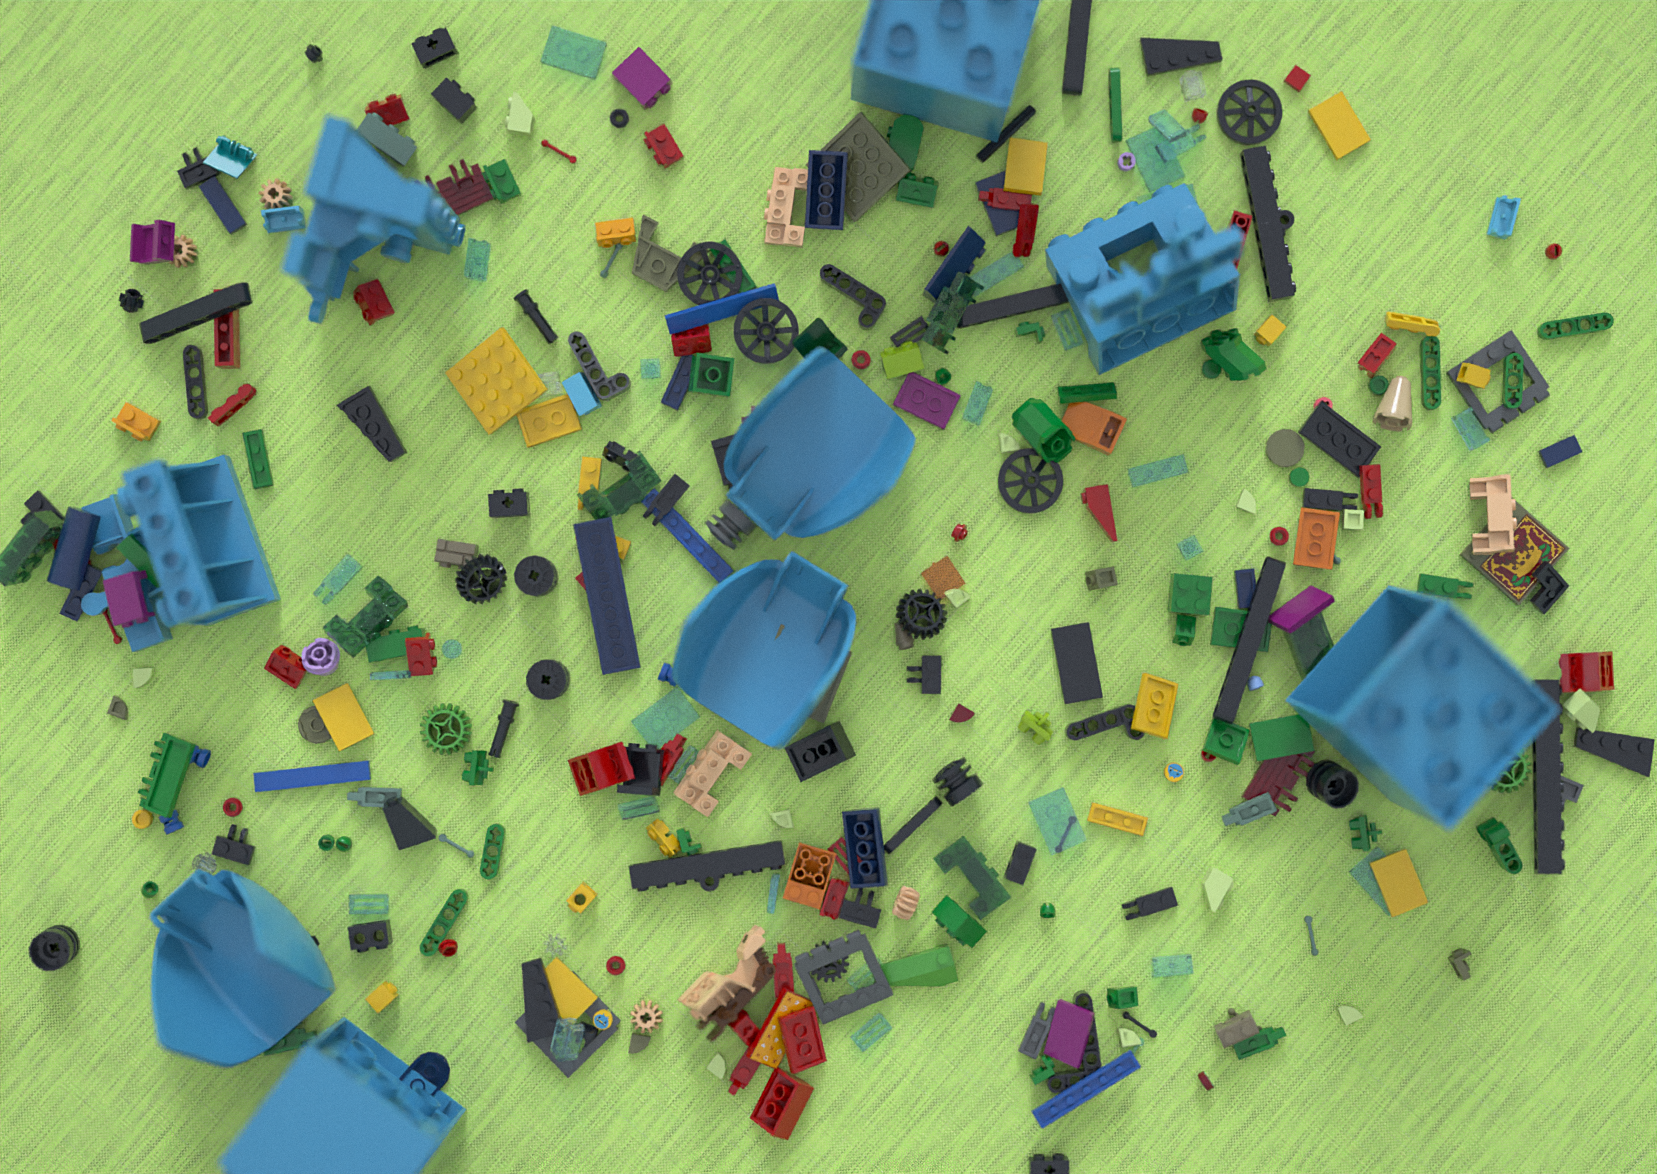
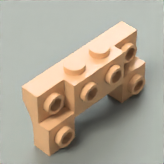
(779, 214)
(1499, 514)
(707, 769)

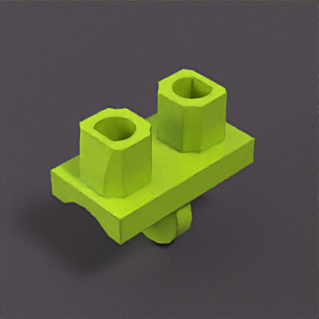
(1038, 723)

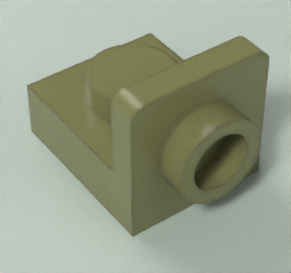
(1101, 578)
(1460, 967)

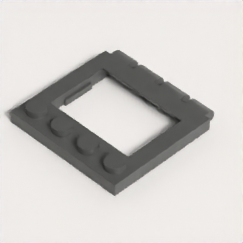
(1487, 357)
(847, 1003)
(570, 1066)

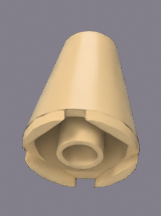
(1396, 406)

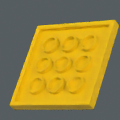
(496, 381)

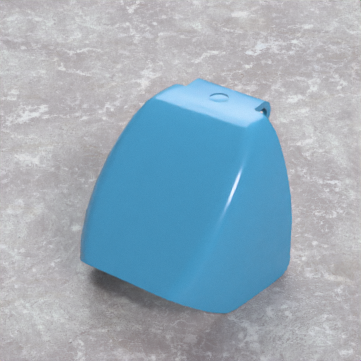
(815, 451)
(740, 670)
(231, 970)

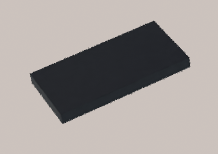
(1339, 438)
(1076, 663)

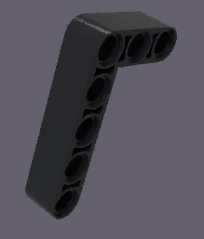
(1091, 1048)

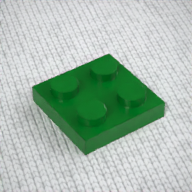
(1226, 741)

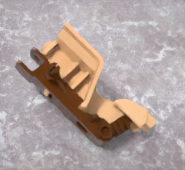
(721, 997)

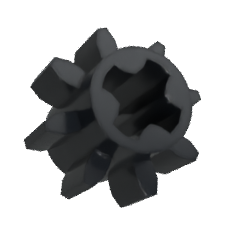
(131, 300)

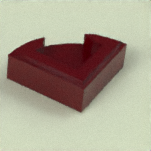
(961, 714)

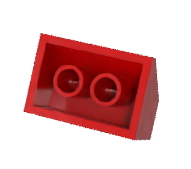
(781, 1103)

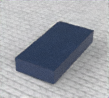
(1560, 451)
(1245, 586)

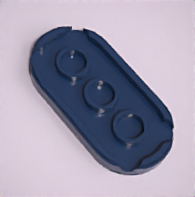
(431, 1068)

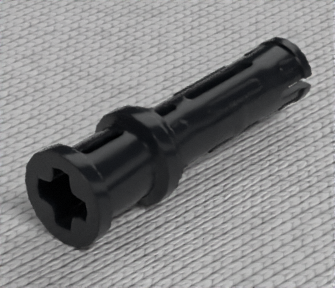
(531, 309)
(505, 719)

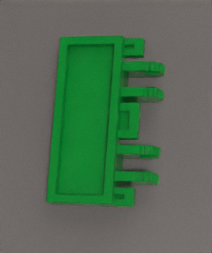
(167, 775)

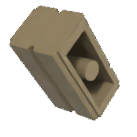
(454, 553)
(1236, 1029)

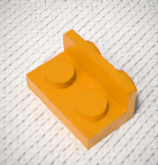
(615, 232)
(136, 421)

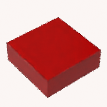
(1297, 78)

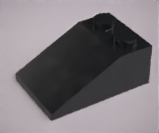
(820, 751)

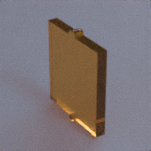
(943, 577)

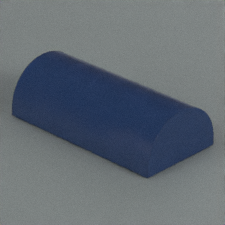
(826, 190)
(73, 548)
(865, 839)

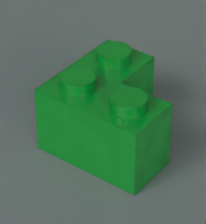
(959, 923)

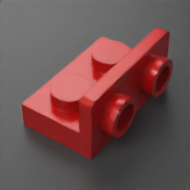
(391, 109)
(663, 145)
(692, 341)
(286, 666)

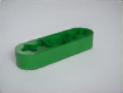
(1516, 395)
(494, 866)

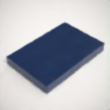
(1001, 220)

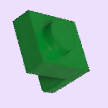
(1026, 328)

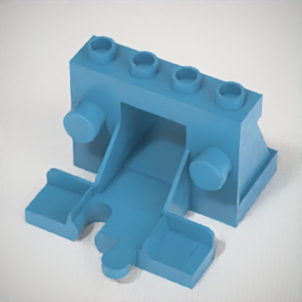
(358, 208)
(1184, 289)
(198, 541)

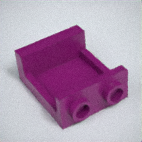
(642, 78)
(152, 242)
(127, 599)

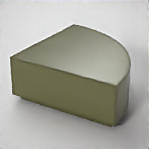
(118, 708)
(638, 1042)

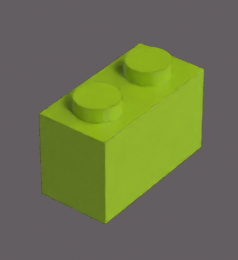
(901, 359)

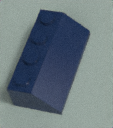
(959, 259)

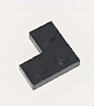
(1552, 587)

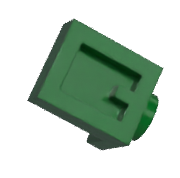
(1184, 630)
(684, 839)
(1122, 997)
(1042, 1073)

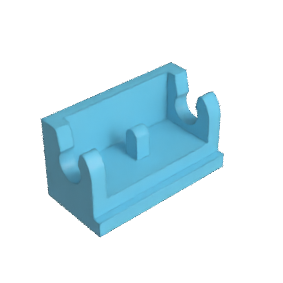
(1503, 217)
(284, 219)
(581, 394)

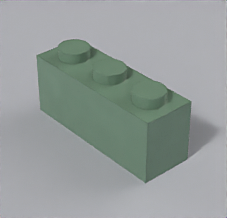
(387, 138)

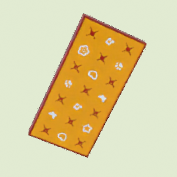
(768, 1044)

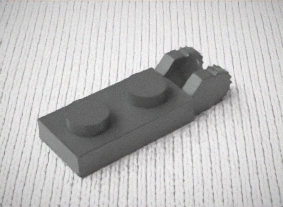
(1036, 1032)

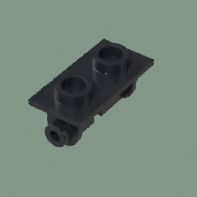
(614, 453)

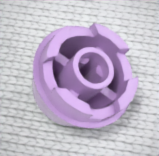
(321, 657)

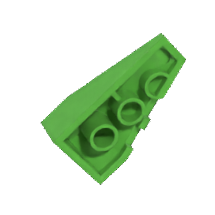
(924, 968)

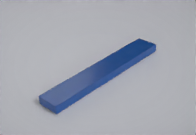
(717, 309)
(691, 540)
(312, 776)
(1086, 1089)

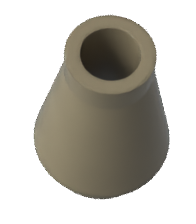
(902, 640)

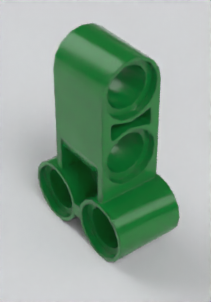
(1495, 835)

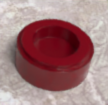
(1205, 1081)

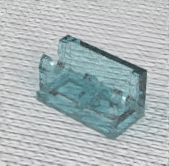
(477, 260)
(977, 403)
(1470, 429)
(1172, 966)
(566, 1039)

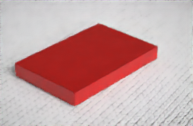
(802, 1039)

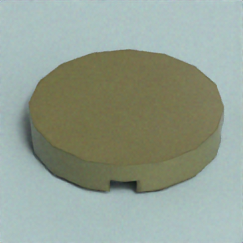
(1285, 448)
(312, 727)

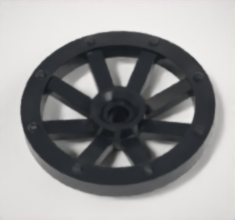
(1248, 116)
(723, 249)
(745, 311)
(1035, 508)

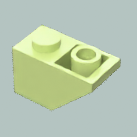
(520, 117)
(1583, 709)
(1215, 886)

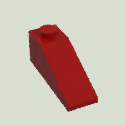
(1099, 506)

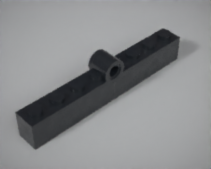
(1267, 223)
(707, 864)

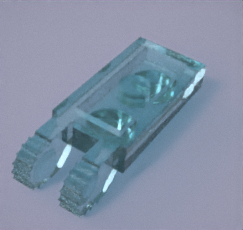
(1168, 151)
(338, 578)

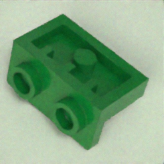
(502, 181)
(917, 190)

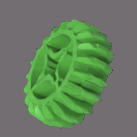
(442, 736)
(1514, 781)

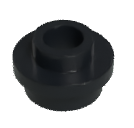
(314, 53)
(619, 112)

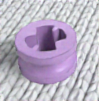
(1132, 161)

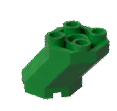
(1232, 354)
(1043, 430)

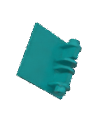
(230, 157)

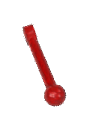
(572, 159)
(117, 639)

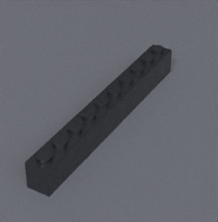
(1548, 787)

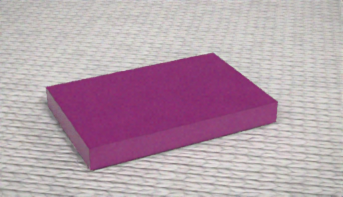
(926, 400)
(1300, 609)
(1069, 1033)

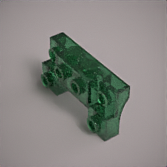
(949, 310)
(624, 492)
(369, 621)
(977, 872)

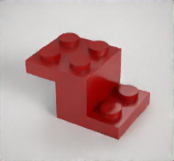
(1587, 671)
(601, 768)

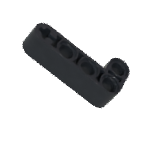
(850, 293)
(1102, 725)

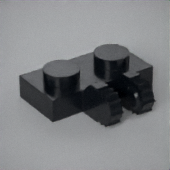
(195, 172)
(37, 503)
(930, 674)
(232, 849)
(859, 912)

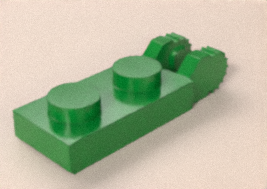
(1442, 586)

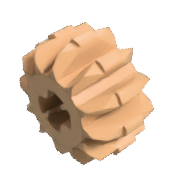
(274, 187)
(187, 248)
(905, 903)
(652, 1022)

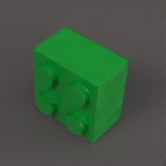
(711, 374)
(1190, 594)

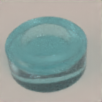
(452, 649)

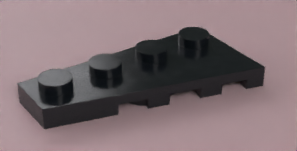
(1177, 54)
(373, 422)
(1625, 750)
(539, 1001)

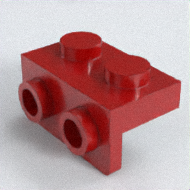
(372, 301)
(420, 655)

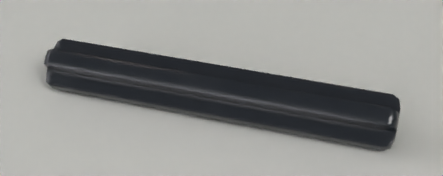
(1006, 133)

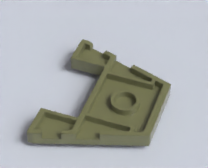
(654, 262)

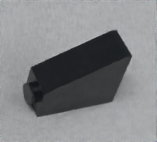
(407, 823)

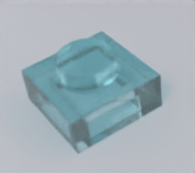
(650, 368)
(1189, 547)

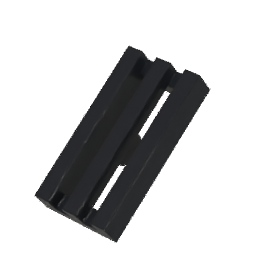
(912, 324)

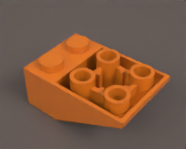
(1094, 426)
(809, 875)

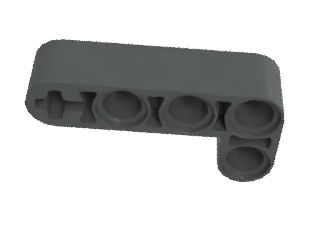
(593, 365)

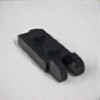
(667, 498)
(1327, 499)
(1151, 903)

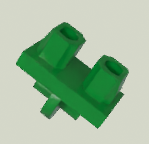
(479, 767)
(1364, 841)

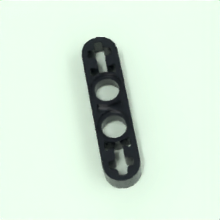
(193, 382)
(912, 824)

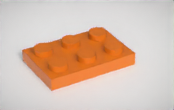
(1316, 538)

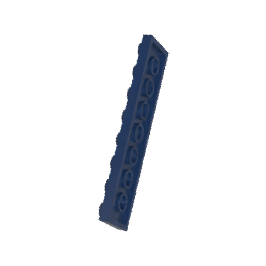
(606, 595)

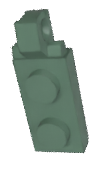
(374, 796)
(1250, 810)

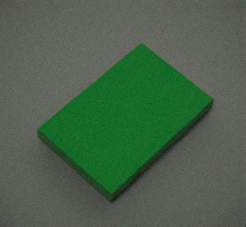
(1227, 627)
(1281, 737)

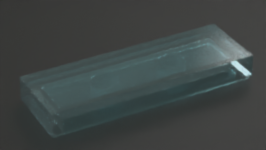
(997, 272)
(1157, 470)

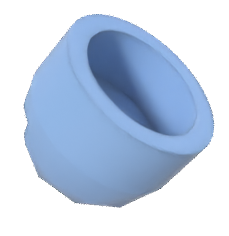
(1254, 683)

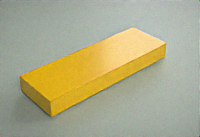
(1117, 819)

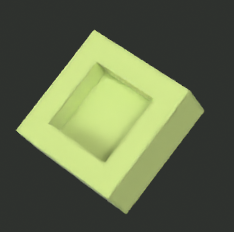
(1353, 519)

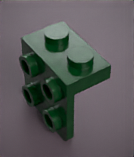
(817, 336)

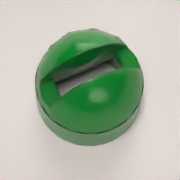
(947, 376)
(346, 840)
(326, 846)
(147, 886)
(1047, 911)

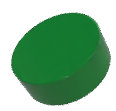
(1211, 369)
(1378, 385)
(1299, 477)

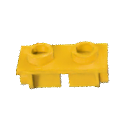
(666, 844)

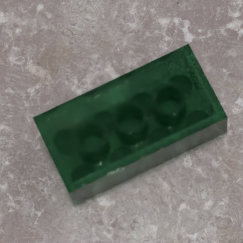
(29, 547)
(1309, 644)

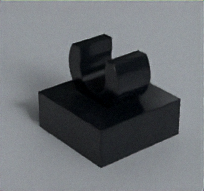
(589, 1034)

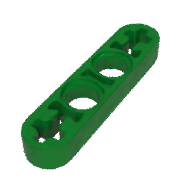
(1115, 105)
(1575, 326)
(1430, 372)
(442, 921)

